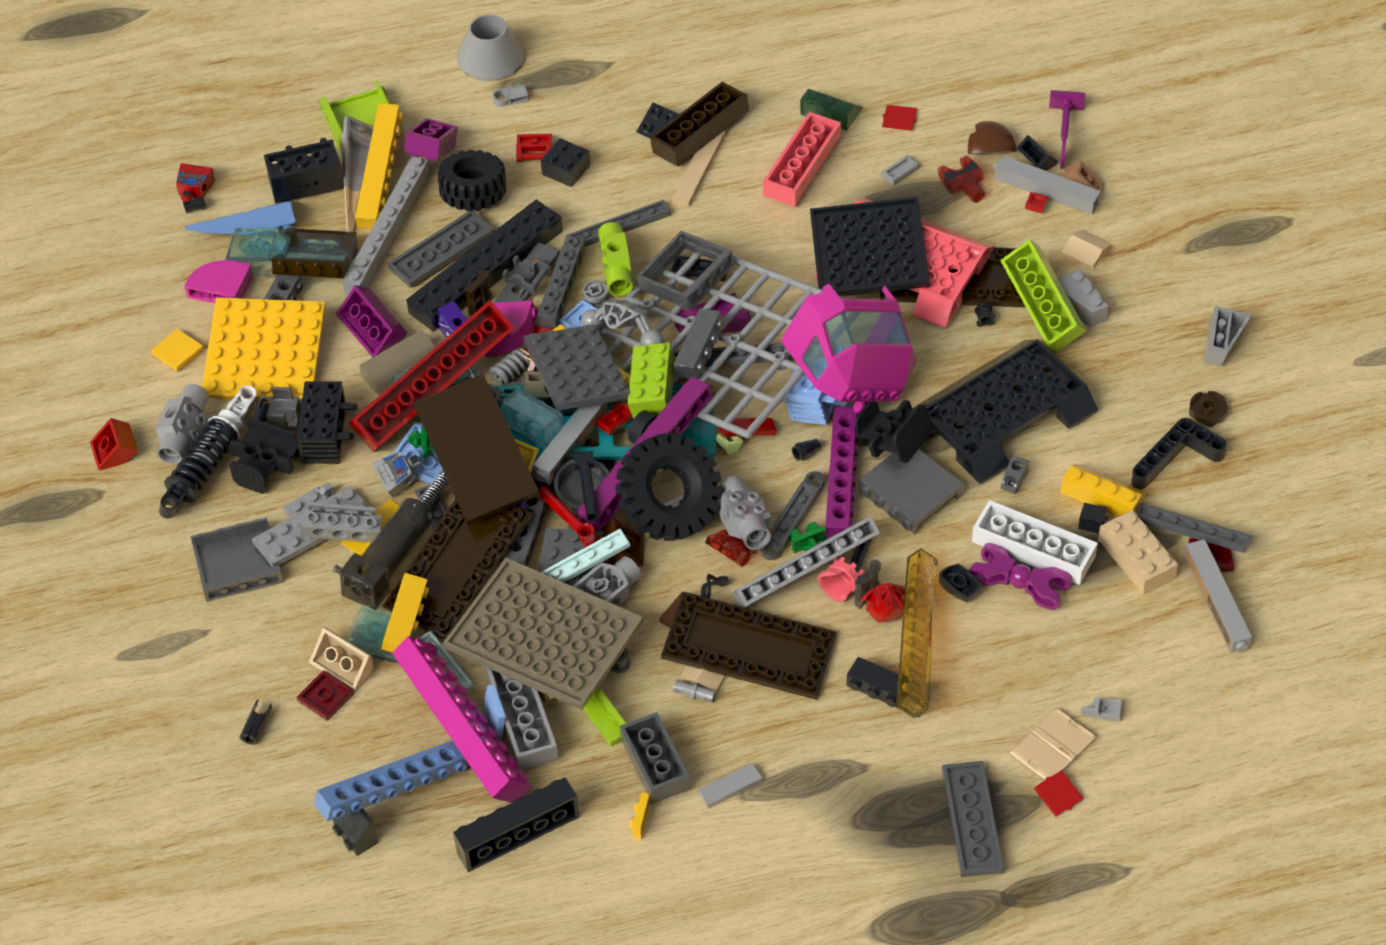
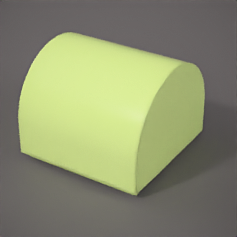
(729, 443)

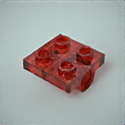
(731, 547)

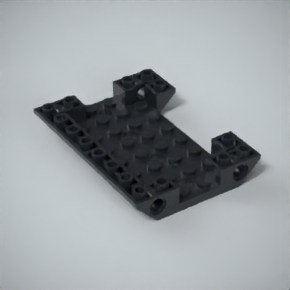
(993, 387)

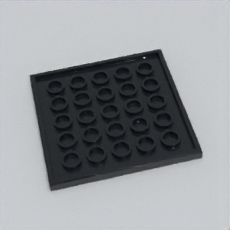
(870, 246)

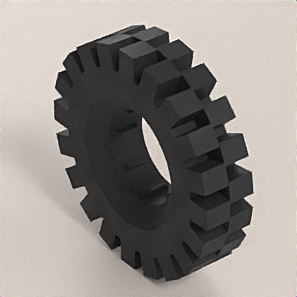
(698, 481)

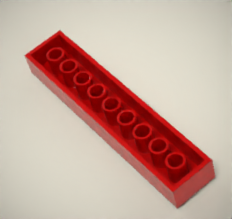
(431, 375)

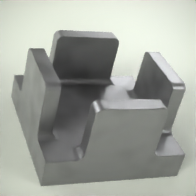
(284, 409)

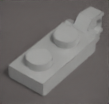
(315, 495)

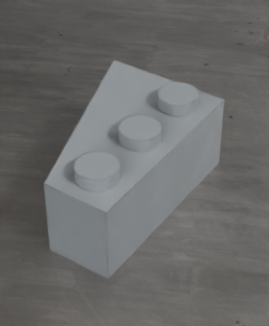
(1084, 298)
(1223, 333)

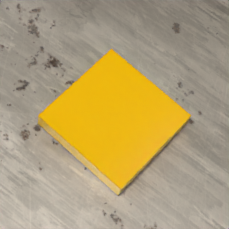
(177, 350)

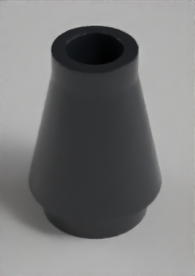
(804, 449)

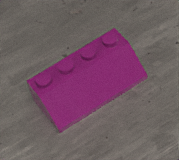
(370, 321)

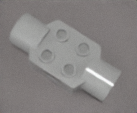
(181, 423)
(744, 513)
(611, 581)

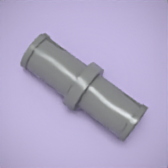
(694, 691)

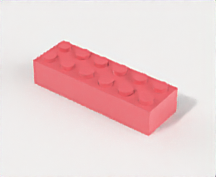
(801, 159)

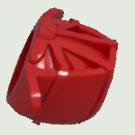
(885, 602)

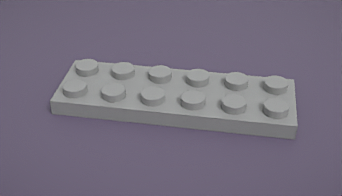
(284, 539)

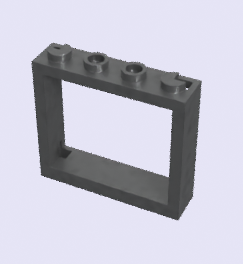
(702, 285)

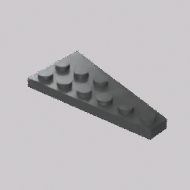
(559, 545)

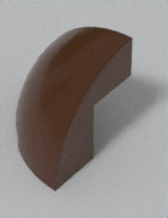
(990, 138)

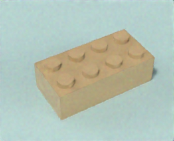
(1138, 552)

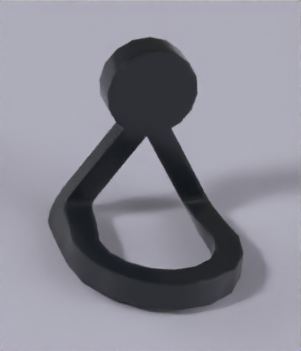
(720, 581)

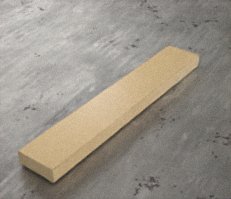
(696, 171)

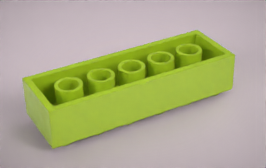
(1043, 295)

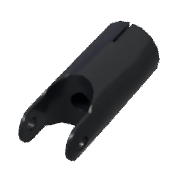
(254, 725)

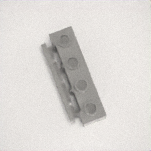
(340, 525)

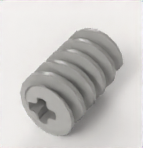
(509, 367)

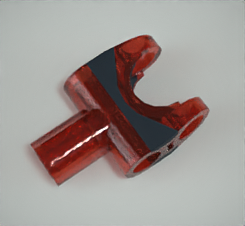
(963, 179)

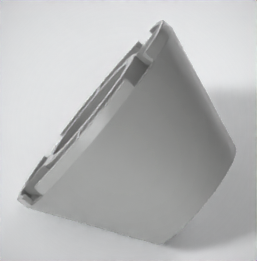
(490, 49)

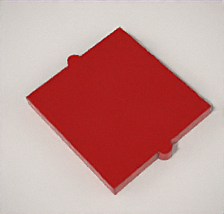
(899, 117)
(1058, 793)

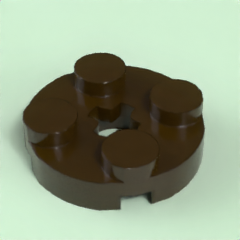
(1204, 415)

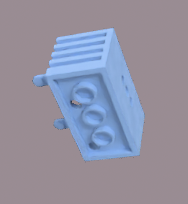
(809, 404)

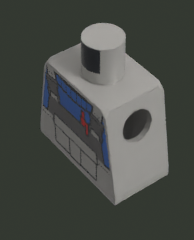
(396, 471)

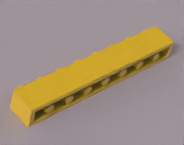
(378, 165)

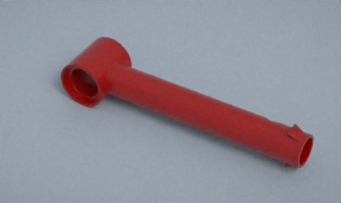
(584, 530)

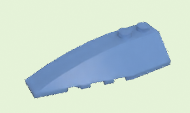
(264, 217)

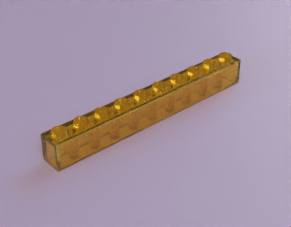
(917, 633)

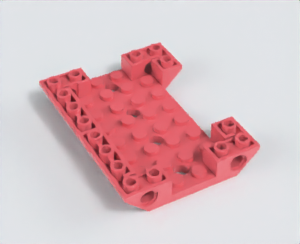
(945, 252)

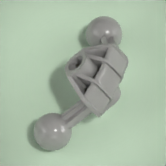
(622, 314)

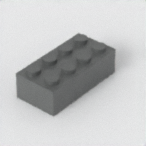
(654, 757)

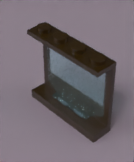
(316, 253)

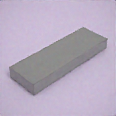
(730, 785)

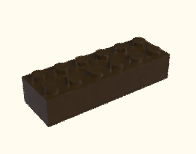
(699, 123)

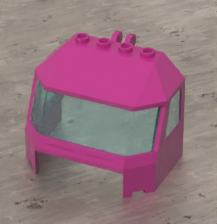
(852, 347)

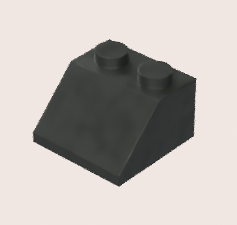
(356, 830)

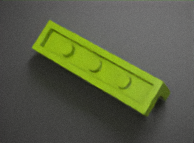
(604, 717)

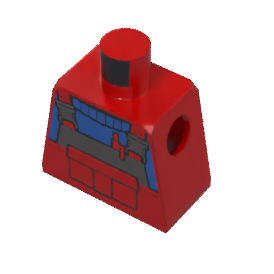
(194, 181)

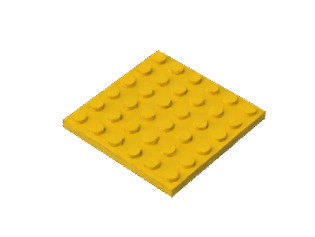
(262, 346)

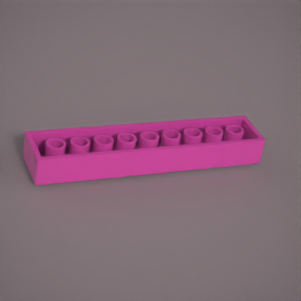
(462, 720)

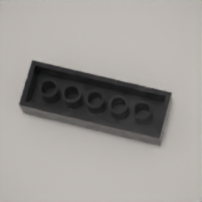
(516, 824)

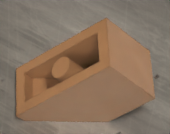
(1082, 174)

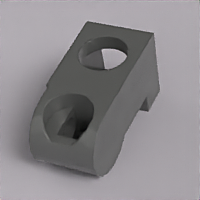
(1014, 474)

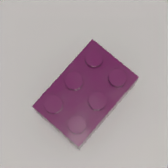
(430, 139)

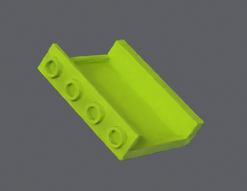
(360, 106)

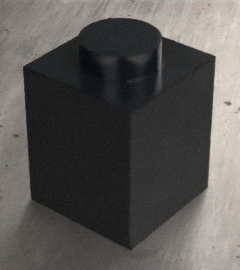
(1092, 517)

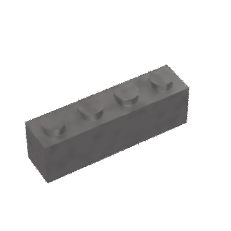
(699, 344)

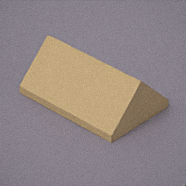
(342, 659)

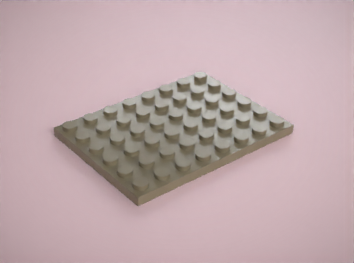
(543, 633)

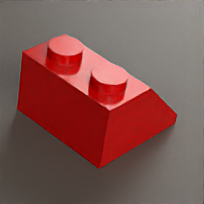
(113, 444)

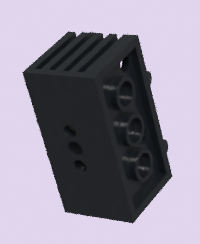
(303, 175)
(322, 422)

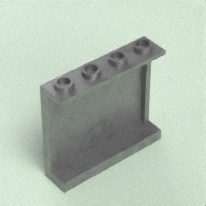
(910, 489)
(231, 561)

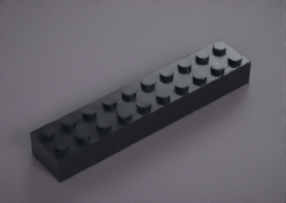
(494, 254)

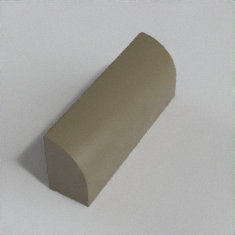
(401, 356)

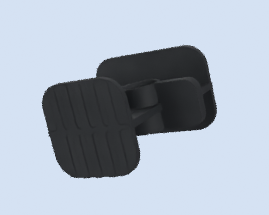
(893, 431)
(261, 453)

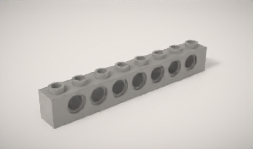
(806, 562)

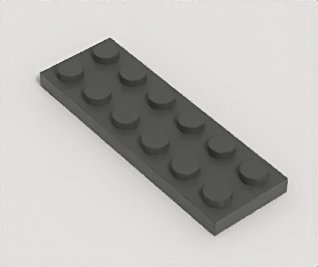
(440, 248)
(972, 819)

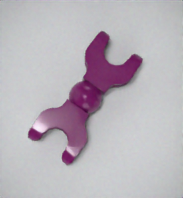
(1036, 582)

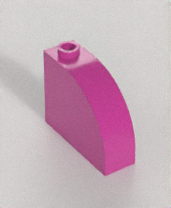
(219, 280)
(522, 317)

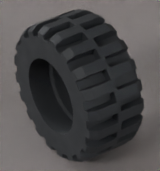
(472, 180)

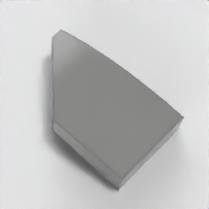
(1104, 709)

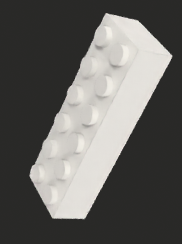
(1034, 541)

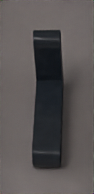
(1182, 434)

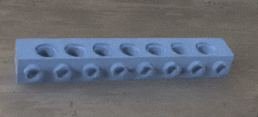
(389, 780)

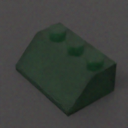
(829, 107)

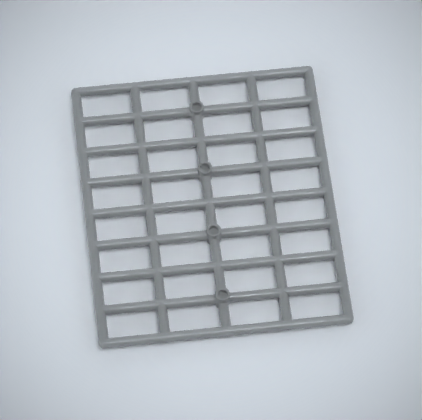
(735, 340)

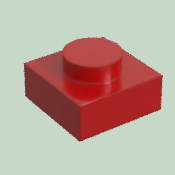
(1036, 202)

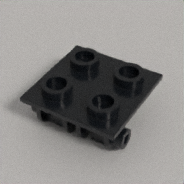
(655, 119)

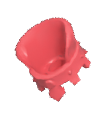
(839, 579)

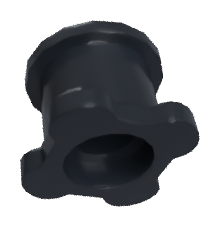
(985, 315)

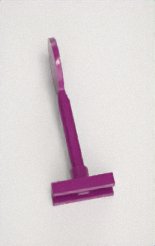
(1066, 101)

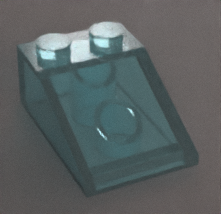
(369, 632)

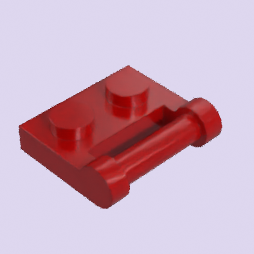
(532, 142)

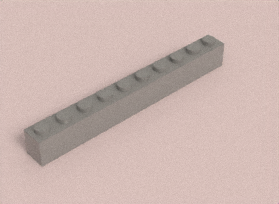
(387, 225)

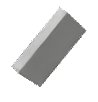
(900, 170)

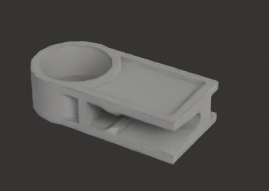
(513, 95)

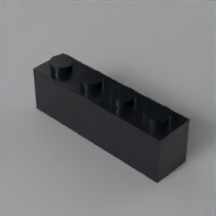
(874, 681)

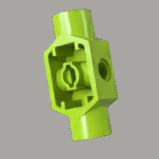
(616, 259)

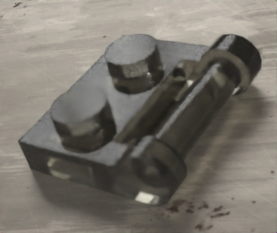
(866, 582)

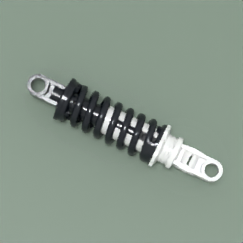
(206, 453)

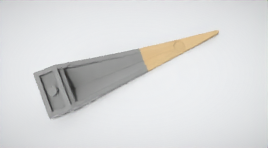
(355, 149)

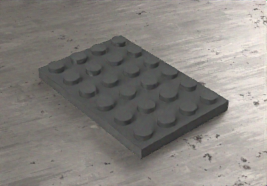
(576, 367)

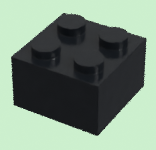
(565, 162)

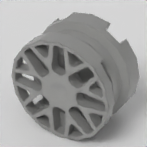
(595, 292)

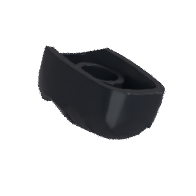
(959, 582)

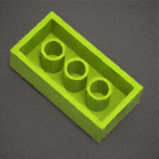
(651, 378)

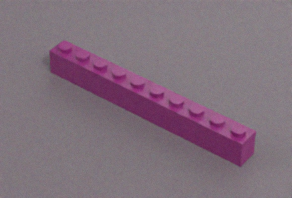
(672, 419)

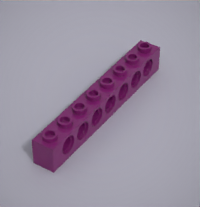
(841, 471)

